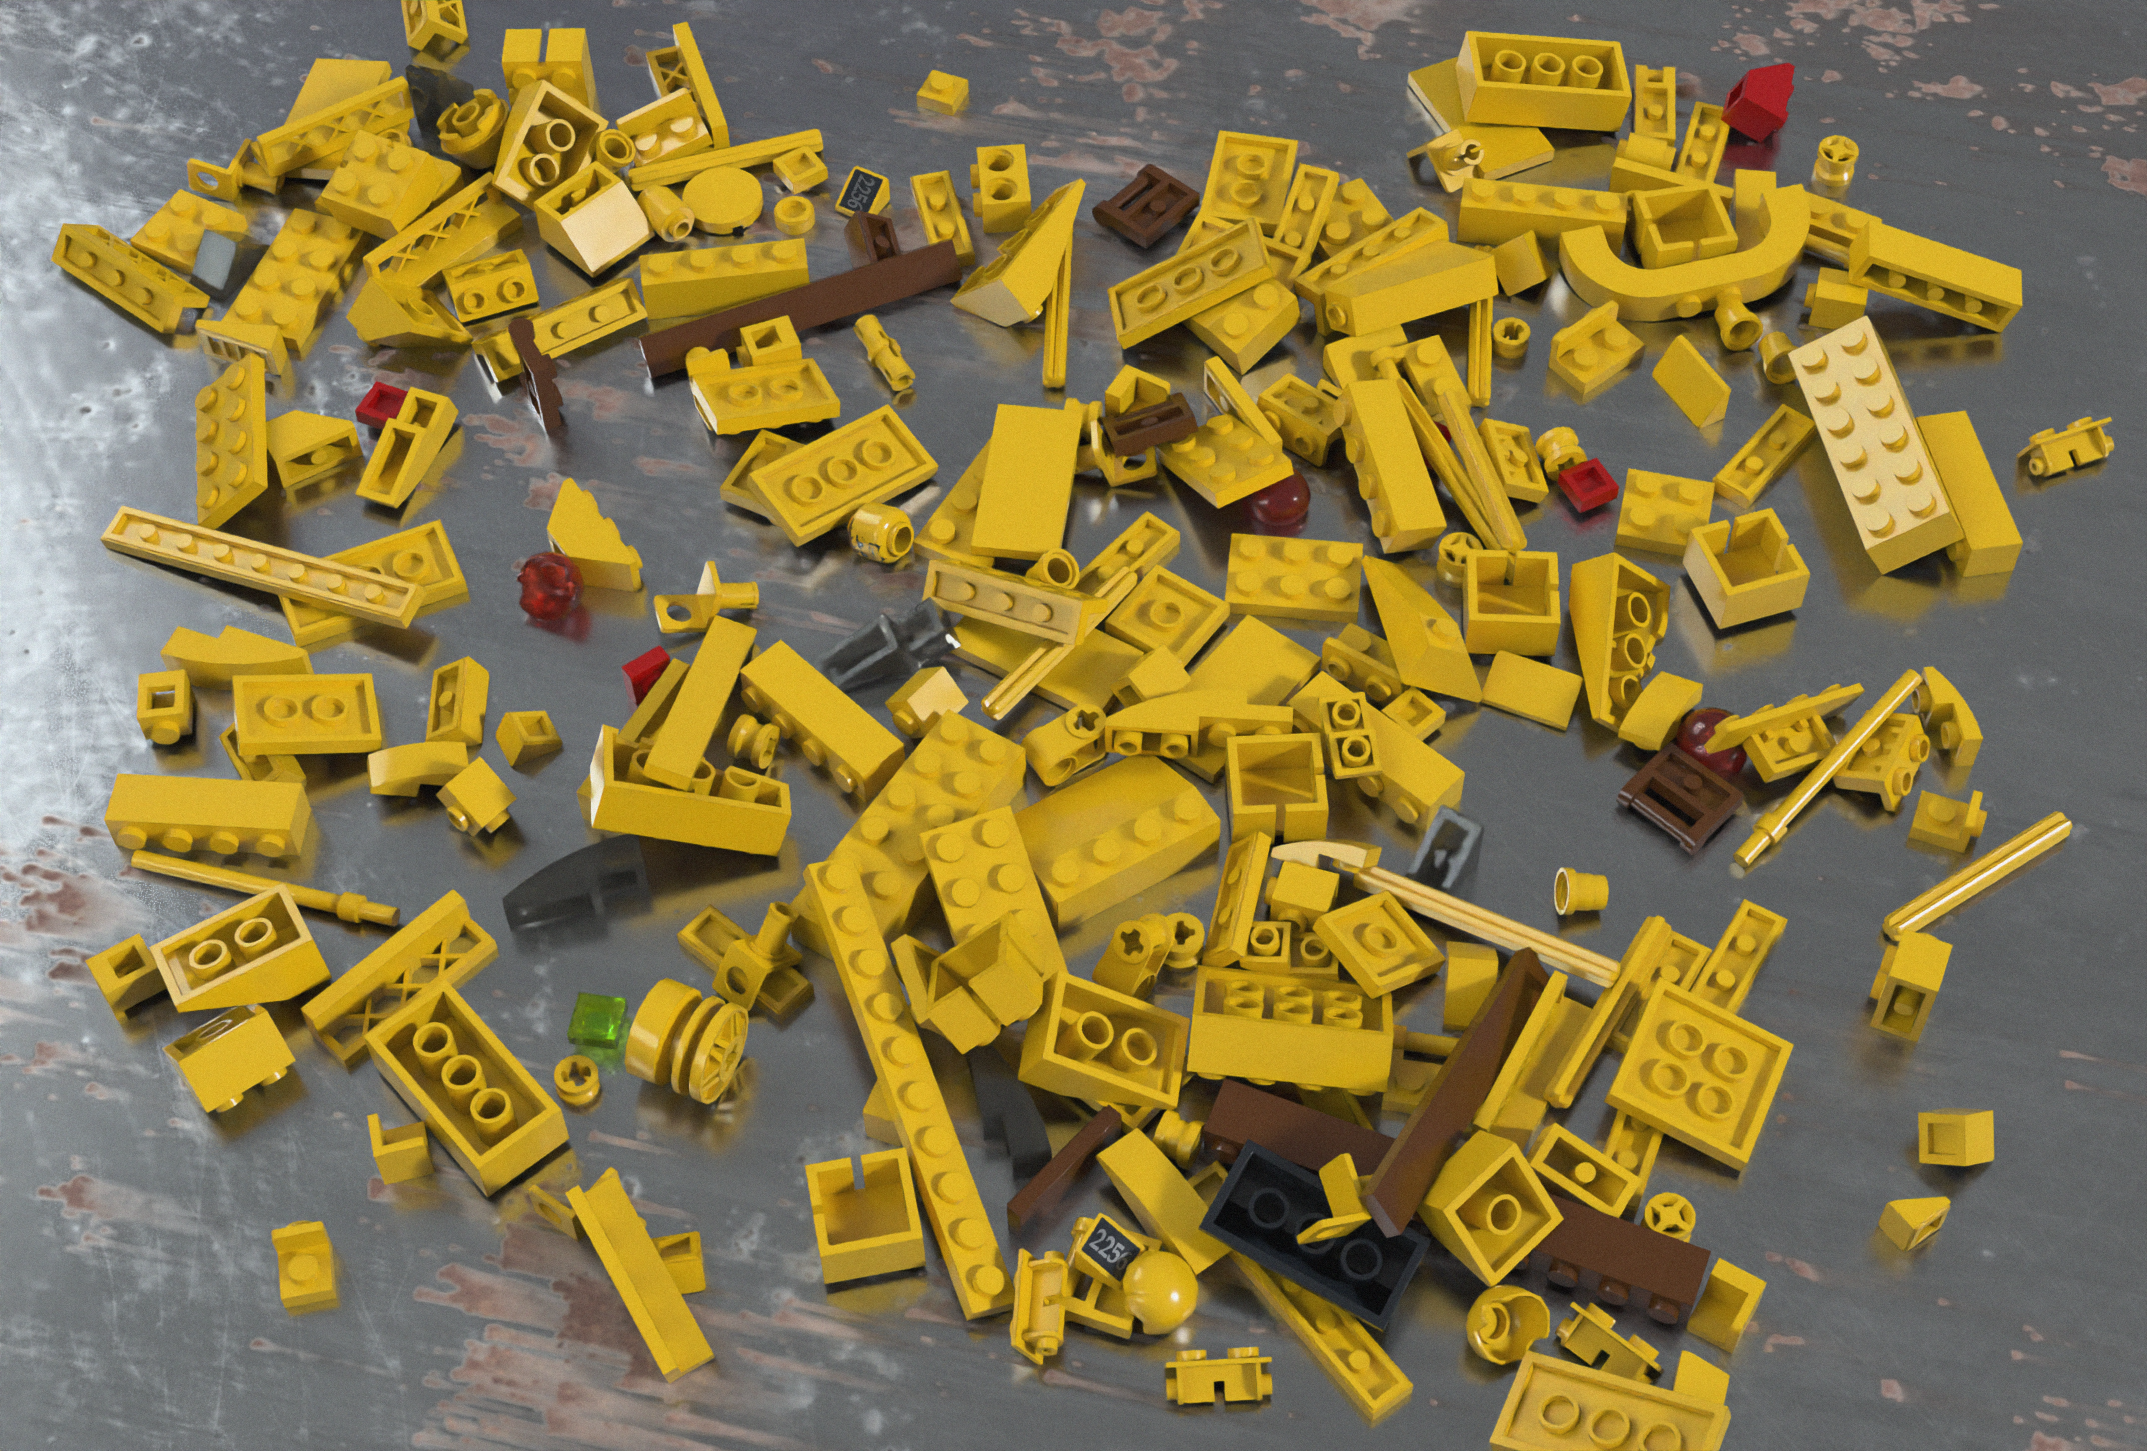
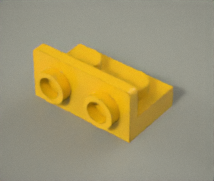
(666, 129)
(491, 285)
(1594, 349)
(1301, 417)
(1514, 459)
(1363, 662)
(1887, 760)

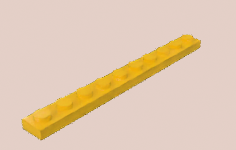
(910, 1089)

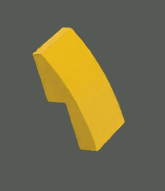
(1659, 711)
(1947, 711)
(1349, 735)
(407, 766)
(1317, 853)
(1279, 950)

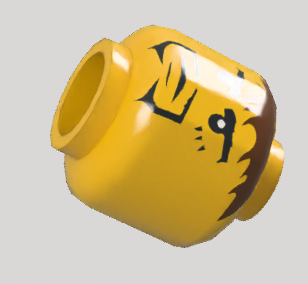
(880, 532)

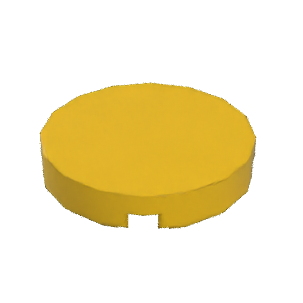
(723, 199)

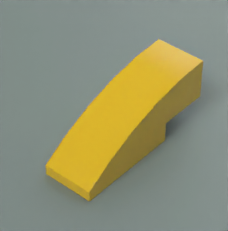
(407, 447)
(214, 661)
(1161, 1199)

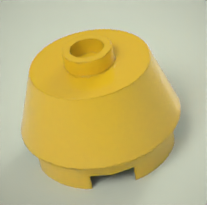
(474, 129)

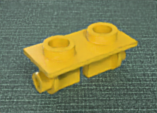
(2082, 438)
(1036, 1324)
(1593, 1334)
(1197, 1376)

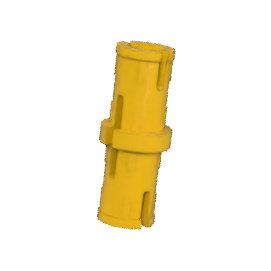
(884, 352)

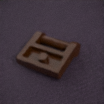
(1151, 214)
(536, 374)
(1149, 426)
(1689, 788)

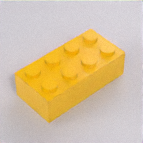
(1543, 81)
(467, 1087)

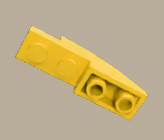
(1180, 721)

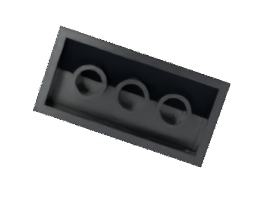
(1273, 1201)

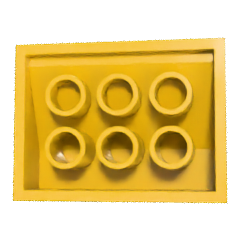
(1115, 837)
(1290, 1031)

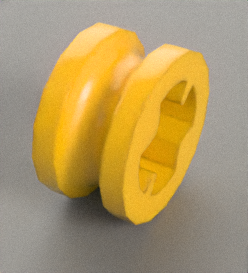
(1510, 348)
(566, 1089)

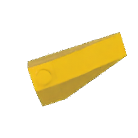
(1028, 264)
(1615, 623)
(1420, 633)

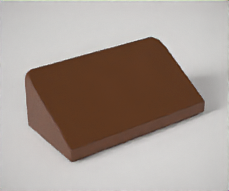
(870, 238)

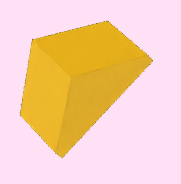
(1468, 980)

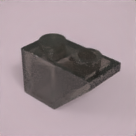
(433, 93)

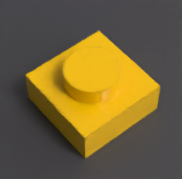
(942, 92)
(800, 169)
(1415, 713)

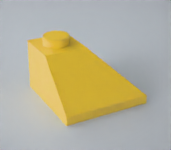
(404, 317)

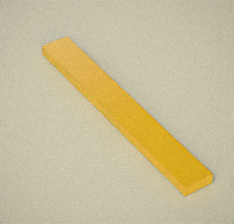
(264, 567)

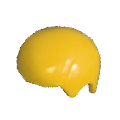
(1160, 1291)
(1506, 1323)

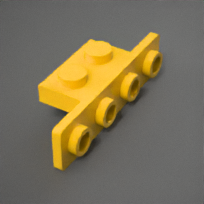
(1786, 737)

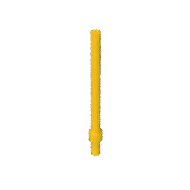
(1772, 826)
(347, 906)

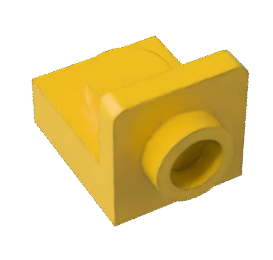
(1947, 821)
(304, 1263)

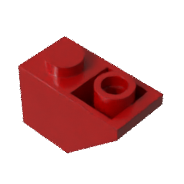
(1760, 101)

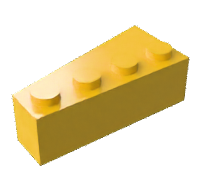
(718, 810)

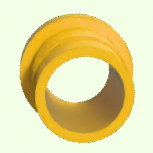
(614, 150)
(1737, 325)
(1774, 354)
(1056, 568)
(1579, 891)

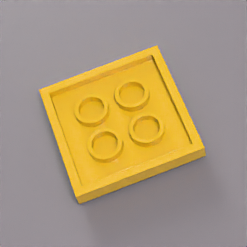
(1699, 1074)

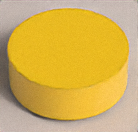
(794, 215)

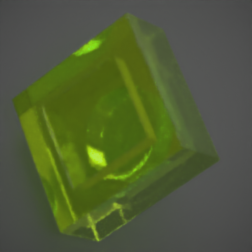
(597, 1020)

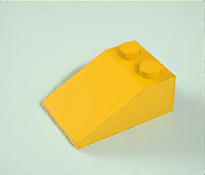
(544, 142)
(1247, 323)
(242, 956)
(1103, 1045)

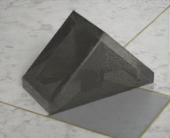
(225, 262)
(1447, 851)

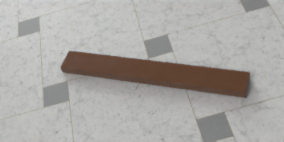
(806, 304)
(1454, 1095)

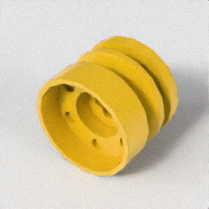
(686, 1040)

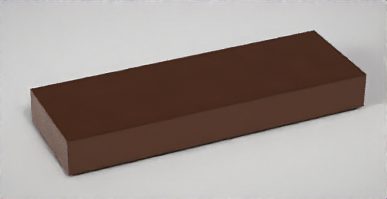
(1063, 1172)

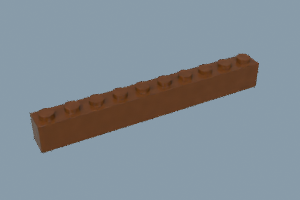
(1584, 1249)

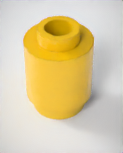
(1646, 151)
(666, 212)

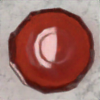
(1280, 502)
(550, 586)
(1698, 730)

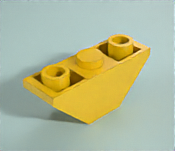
(592, 541)

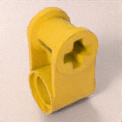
(1063, 746)
(1135, 955)

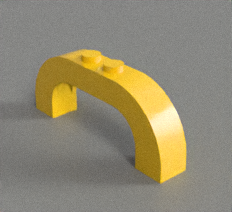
(1696, 285)

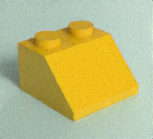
(230, 1056)
(1488, 1207)

